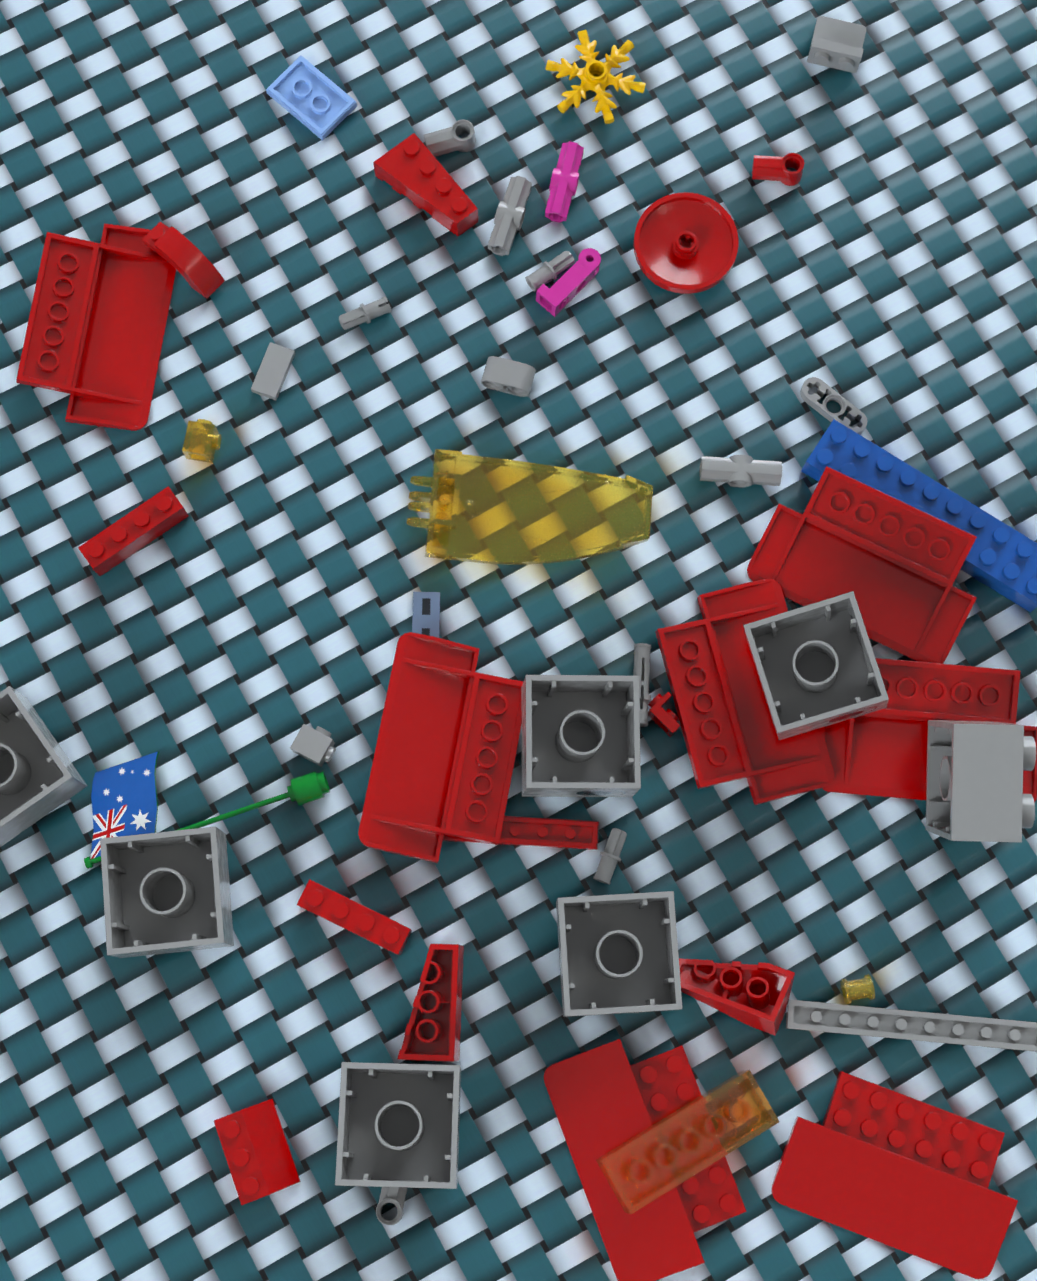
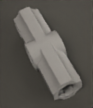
(509, 215)
(740, 471)

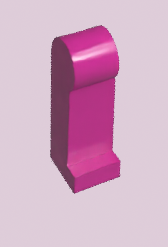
(570, 283)

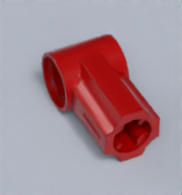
(775, 168)

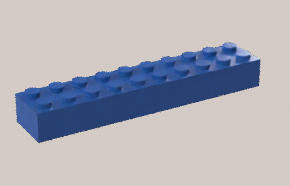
(999, 555)

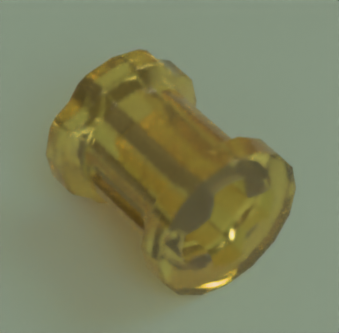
(857, 989)

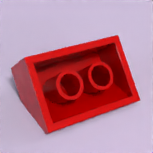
(257, 1151)

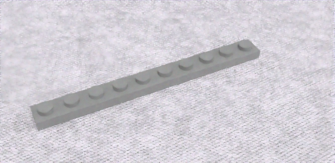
(911, 1025)

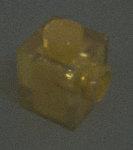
(201, 441)

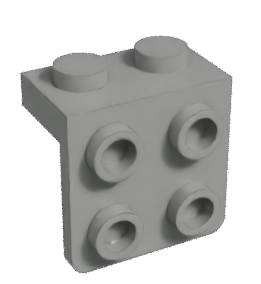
(837, 44)

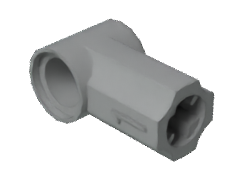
(447, 139)
(391, 1195)

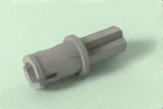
(550, 270)
(364, 313)
(610, 856)

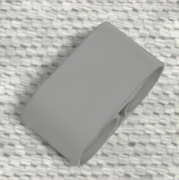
(508, 376)

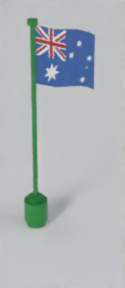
(128, 805)

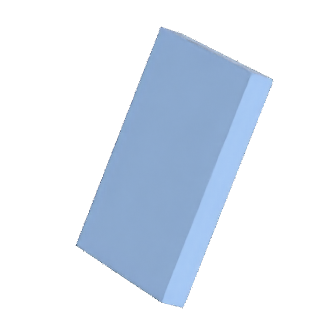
(311, 97)

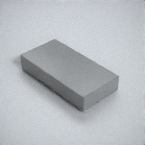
(273, 371)

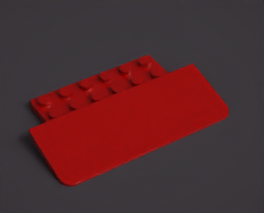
(99, 325)
(882, 551)
(724, 703)
(888, 748)
(440, 751)
(608, 1102)
(899, 1176)

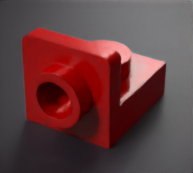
(664, 719)

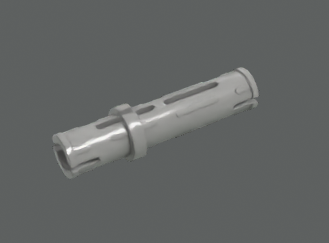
(642, 669)

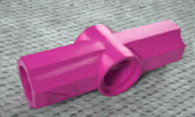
(564, 181)

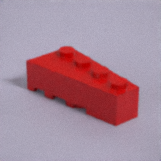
(422, 179)
(436, 1011)

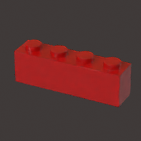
(133, 531)
(354, 917)

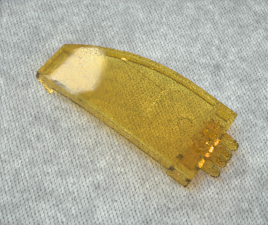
(526, 511)

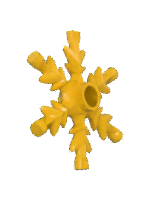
(595, 76)

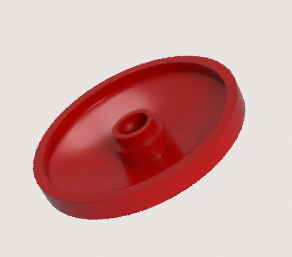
(686, 243)

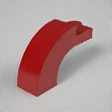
(184, 258)

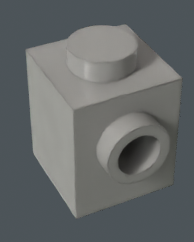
(314, 745)

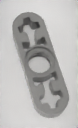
(823, 388)

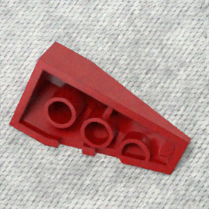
(742, 991)

